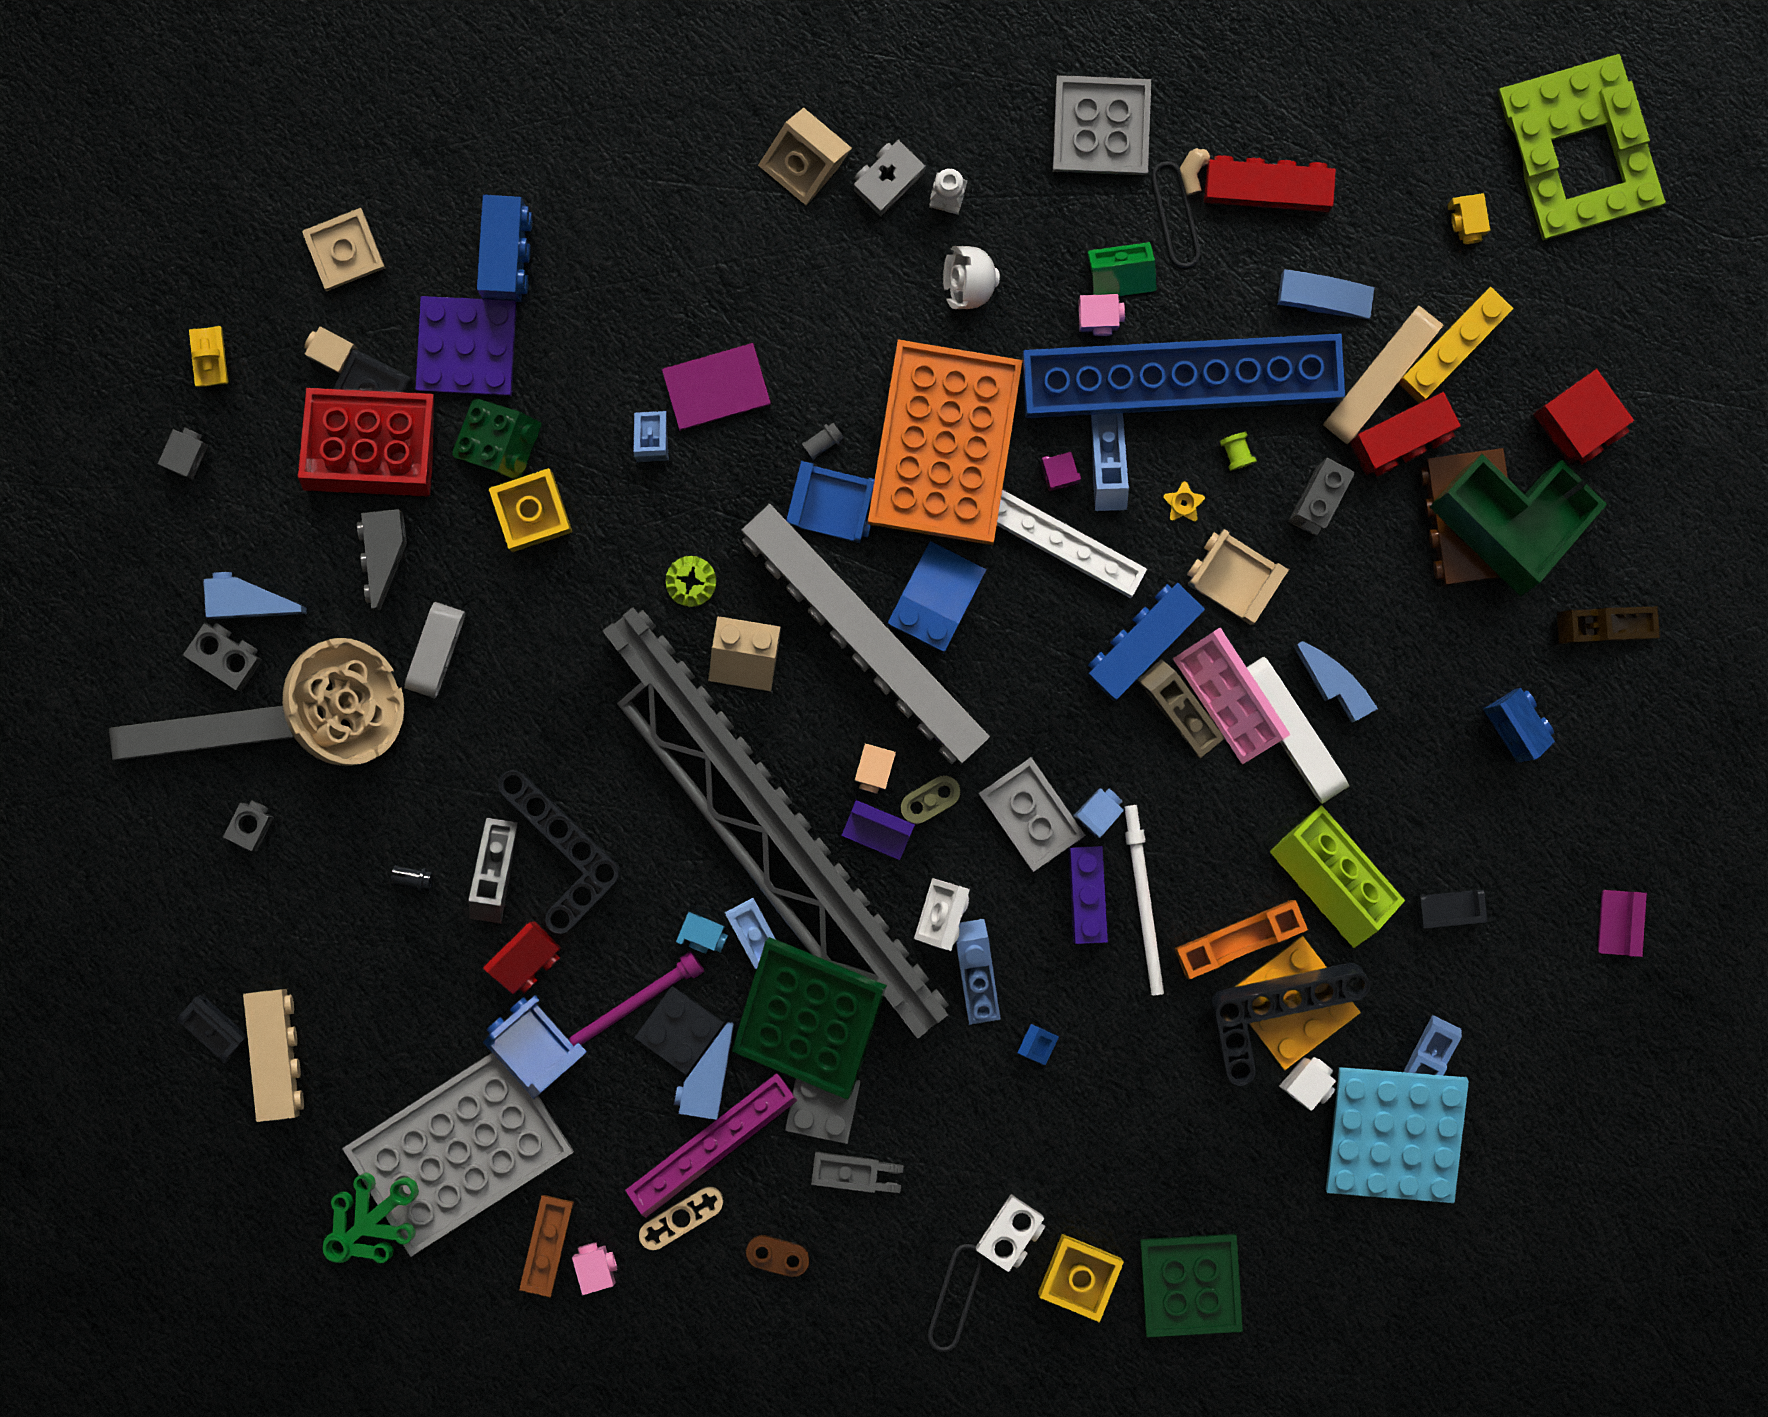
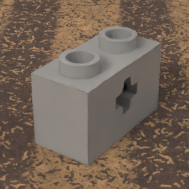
(883, 194)

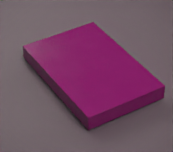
(716, 386)

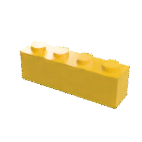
(1455, 345)

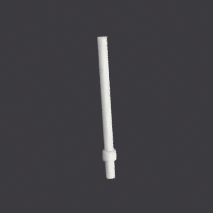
(1135, 838)

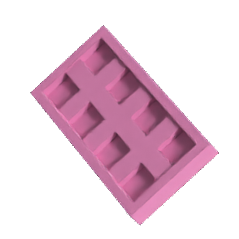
(1231, 696)

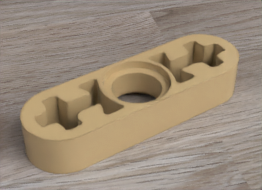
(656, 1223)

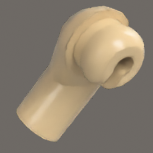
(1190, 169)

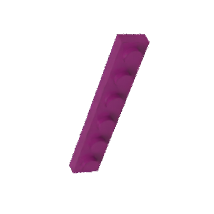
(711, 1145)

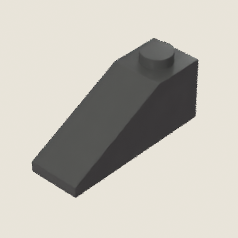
(492, 871)

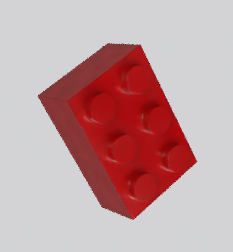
(1405, 435)

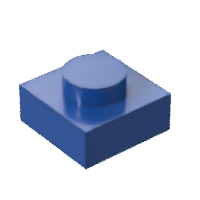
(1038, 1044)

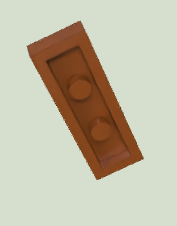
(546, 1245)

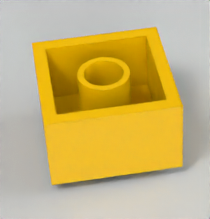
(530, 510)
(1080, 1277)

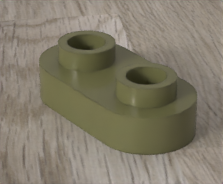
(930, 800)

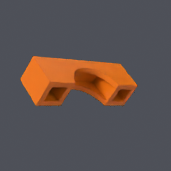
(1240, 939)

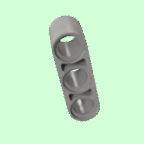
(434, 650)

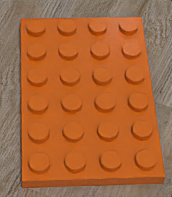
(945, 442)

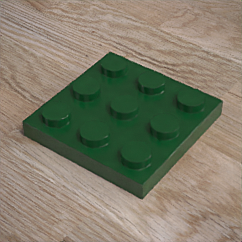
(1191, 1285)

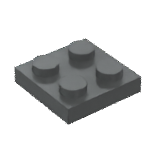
(821, 1113)

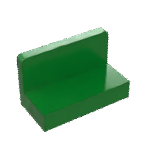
(1123, 270)

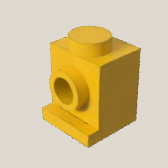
(1470, 217)

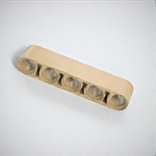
(1383, 374)

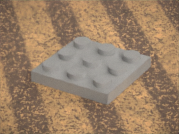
(1102, 125)

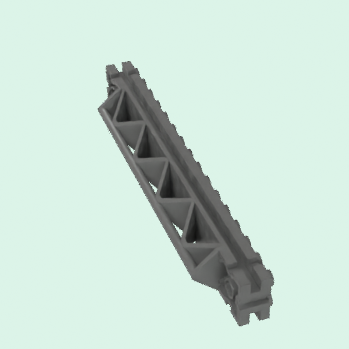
(659, 673)

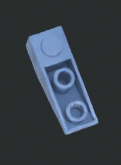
(977, 972)

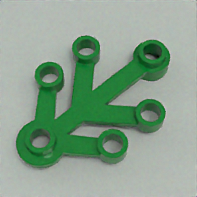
(367, 1221)

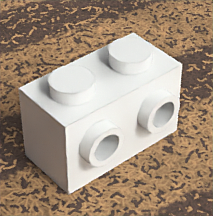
(1309, 1083)

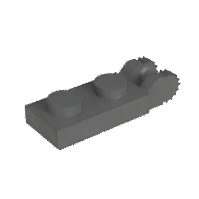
(852, 1173)

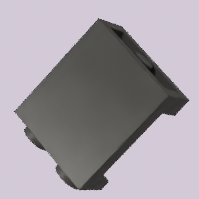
(1321, 496)

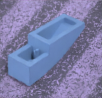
(1325, 294)
(1336, 681)
(1434, 1048)

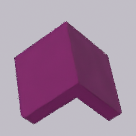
(1060, 471)

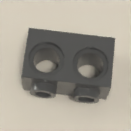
(220, 662)

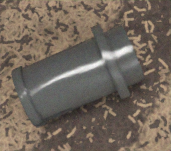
(823, 441)

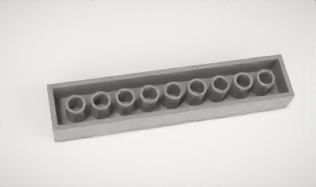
(864, 634)

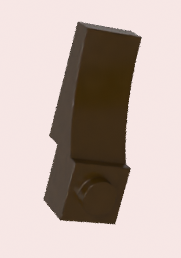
(1608, 624)

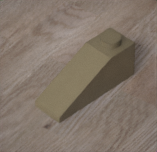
(1180, 707)

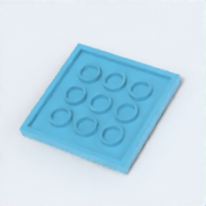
(1397, 1135)

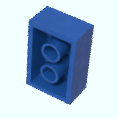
(503, 248)

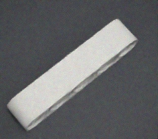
(1303, 744)

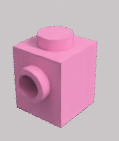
(1100, 314)
(594, 1268)

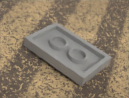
(1032, 814)

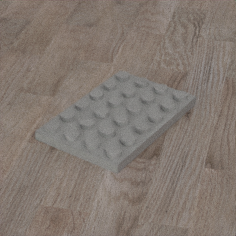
(461, 1147)

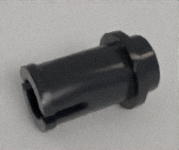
(412, 878)

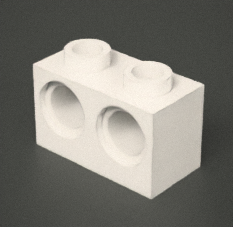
(1002, 1229)

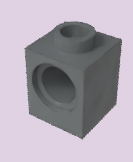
(183, 453)
(236, 832)

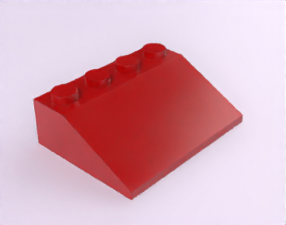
(367, 442)

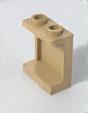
(1236, 577)

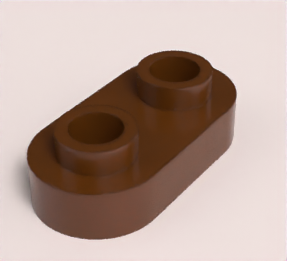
(777, 1256)

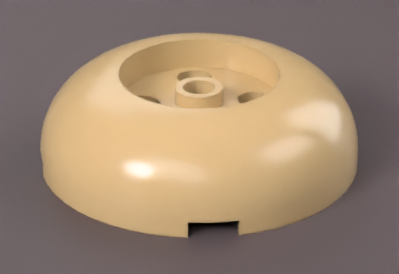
(360, 693)

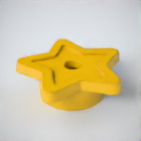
(1191, 498)

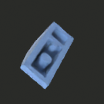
(1109, 462)
(236, 598)
(705, 1083)

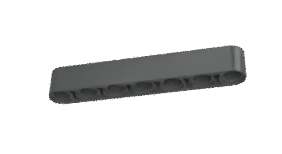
(199, 733)

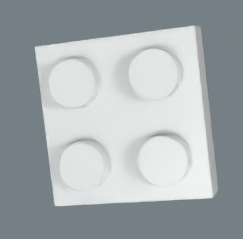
(942, 914)

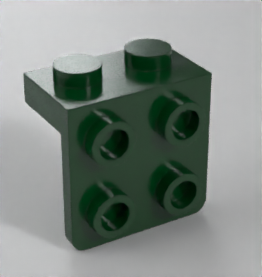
(496, 438)

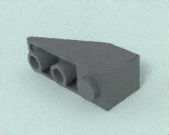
(384, 545)

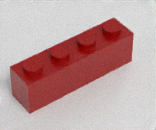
(1269, 185)

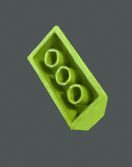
(1337, 876)

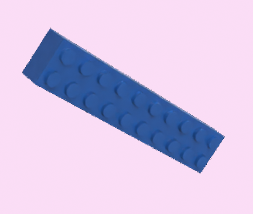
(1183, 375)

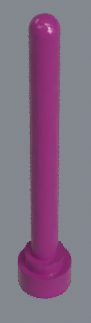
(687, 967)

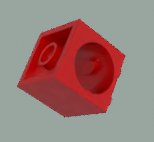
(1584, 418)

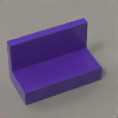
(878, 830)

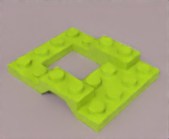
(1567, 105)

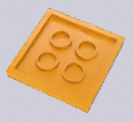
(1298, 1033)

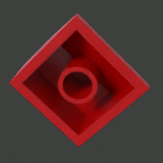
(523, 958)

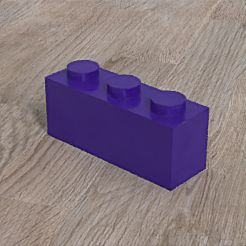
(1087, 895)

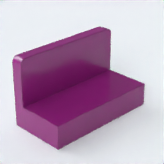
(1622, 923)

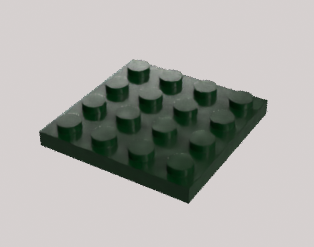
(808, 1018)

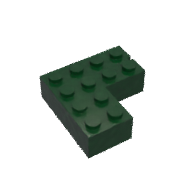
(1516, 531)

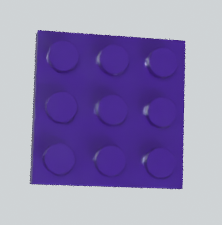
(466, 346)

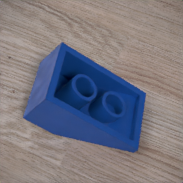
(936, 597)
(1520, 725)

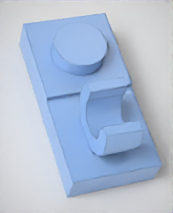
(750, 928)

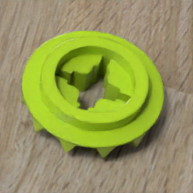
(699, 593)

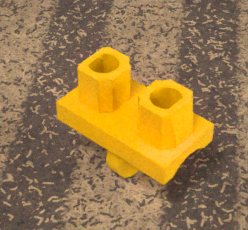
(208, 356)

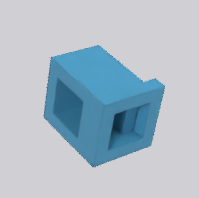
(702, 934)

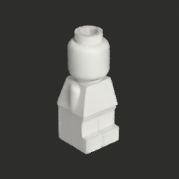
(948, 191)

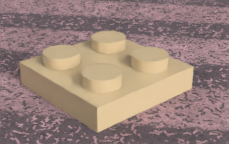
(343, 249)

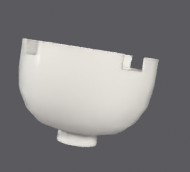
(970, 277)

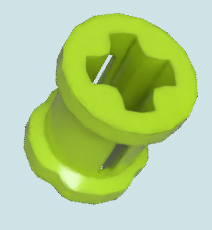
(1238, 451)

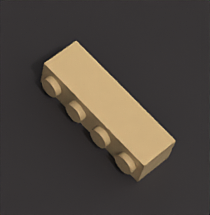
(272, 1055)

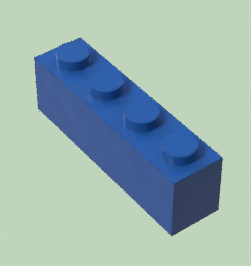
(1145, 642)

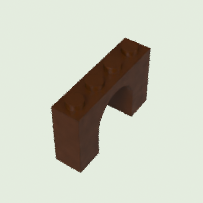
(1456, 560)

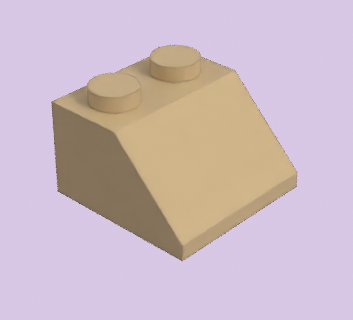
(804, 155)
(744, 653)

